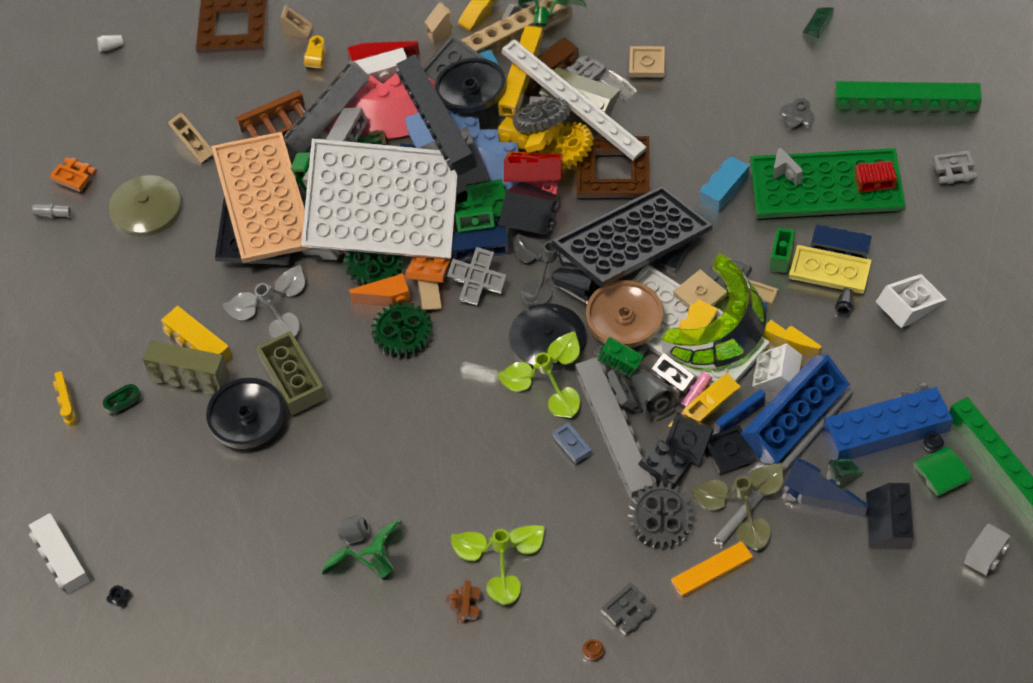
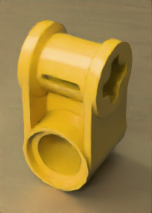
(315, 53)

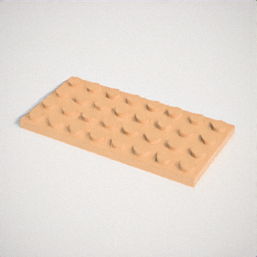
(261, 196)

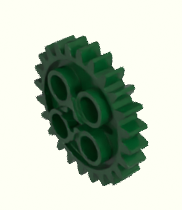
(372, 263)
(402, 329)

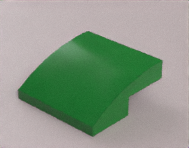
(943, 471)

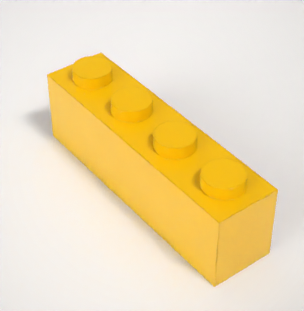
(192, 334)

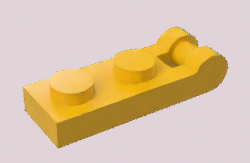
(64, 399)

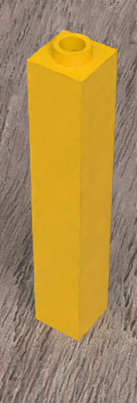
(517, 79)

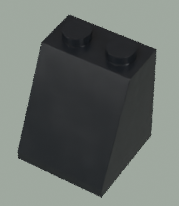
(530, 209)

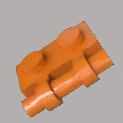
(70, 177)

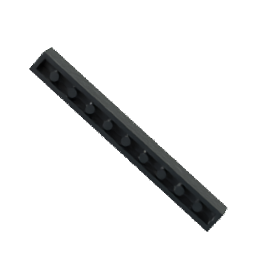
(435, 116)

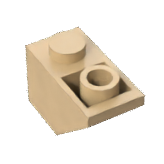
(438, 24)

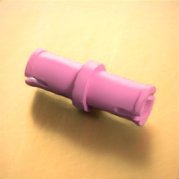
(696, 389)

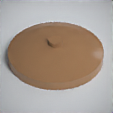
(625, 313)

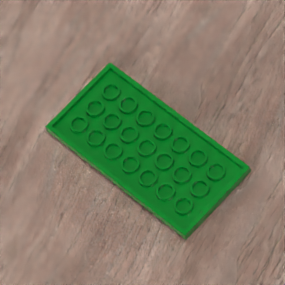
(825, 187)

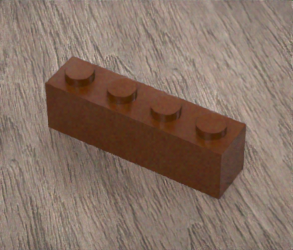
(558, 55)

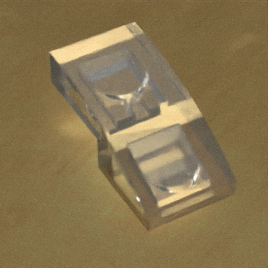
(614, 80)

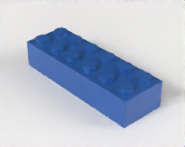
(795, 409)
(887, 424)

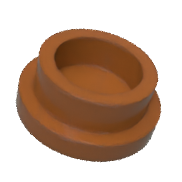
(593, 649)

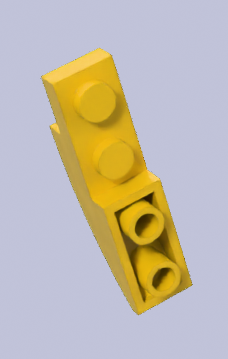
(711, 398)

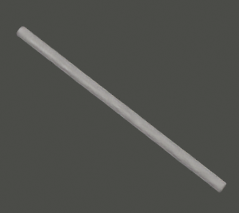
(797, 449)

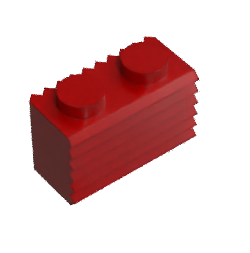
(875, 176)

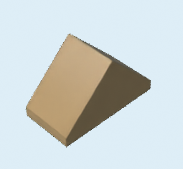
(294, 24)

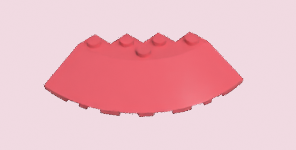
(384, 107)

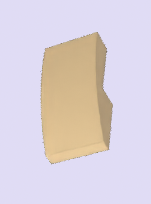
(429, 295)

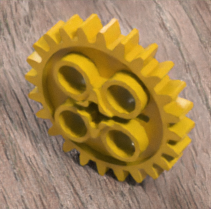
(571, 142)

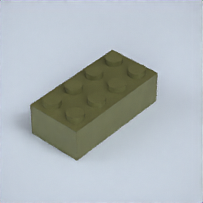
(185, 367)
(291, 373)

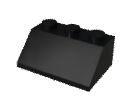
(890, 517)

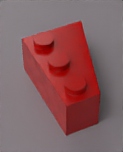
(532, 167)

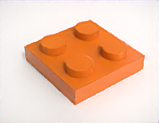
(428, 269)

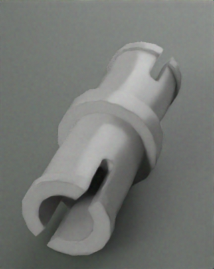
(51, 210)

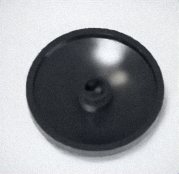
(470, 85)
(539, 327)
(245, 413)

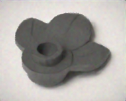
(797, 115)

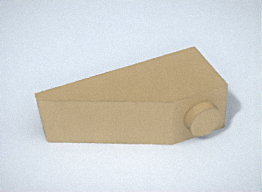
(190, 137)

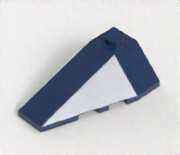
(812, 489)

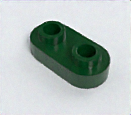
(121, 398)

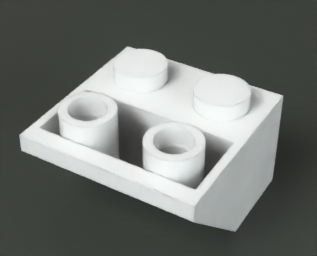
(776, 368)

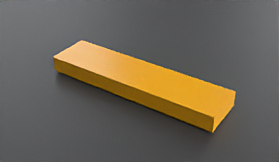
(711, 569)

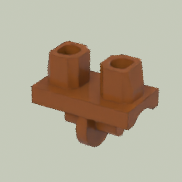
(466, 593)

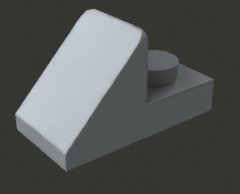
(786, 165)

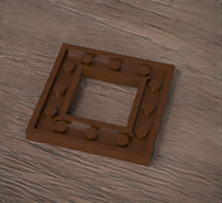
(254, 40)
(613, 188)

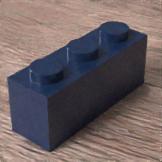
(490, 239)
(841, 241)

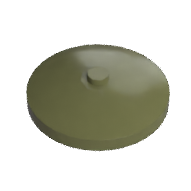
(145, 205)

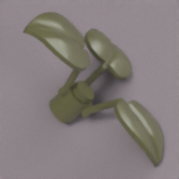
(766, 479)

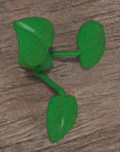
(541, 13)
(379, 562)

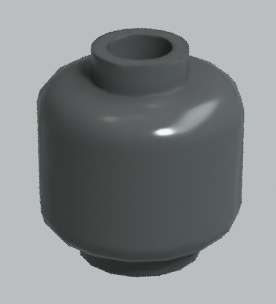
(353, 529)

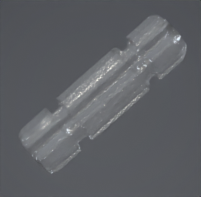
(479, 371)

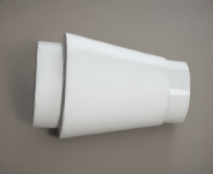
(108, 43)

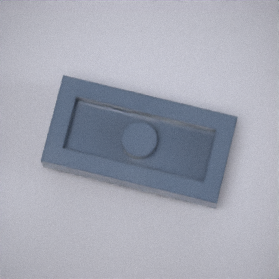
(571, 443)

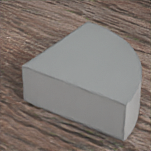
(511, 9)

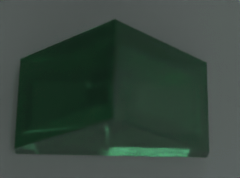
(843, 471)

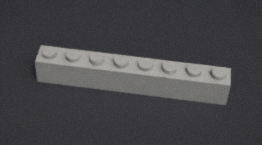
(613, 426)

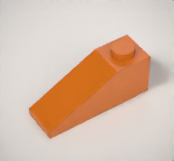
(382, 292)

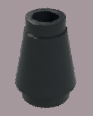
(845, 304)

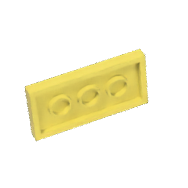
(830, 269)

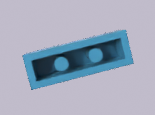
(724, 183)

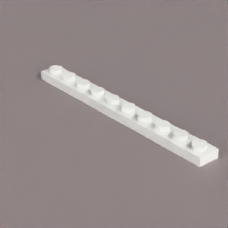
(577, 102)

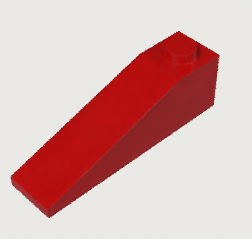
(371, 49)

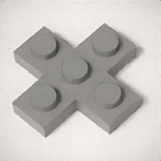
(476, 276)

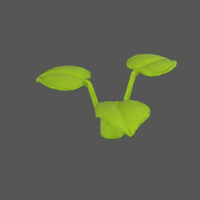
(519, 374)
(471, 544)

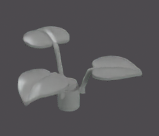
(289, 283)

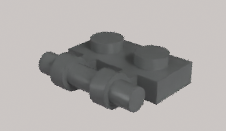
(624, 391)
(623, 604)

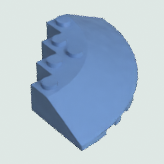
(486, 141)

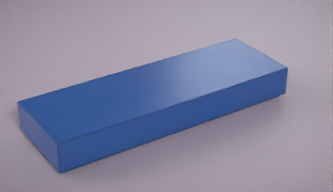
(740, 411)

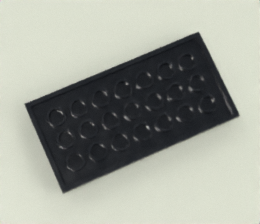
(631, 235)

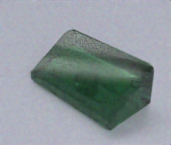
(819, 22)

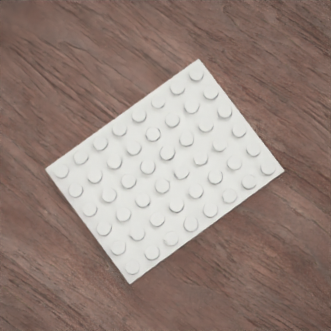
(379, 199)

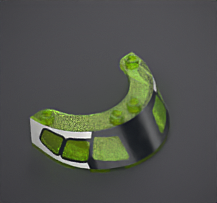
(731, 335)

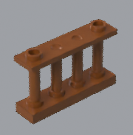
(270, 111)

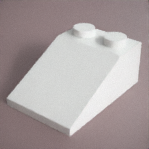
(909, 300)

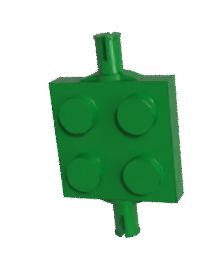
(485, 195)

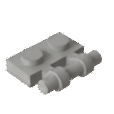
(590, 69)
(954, 162)

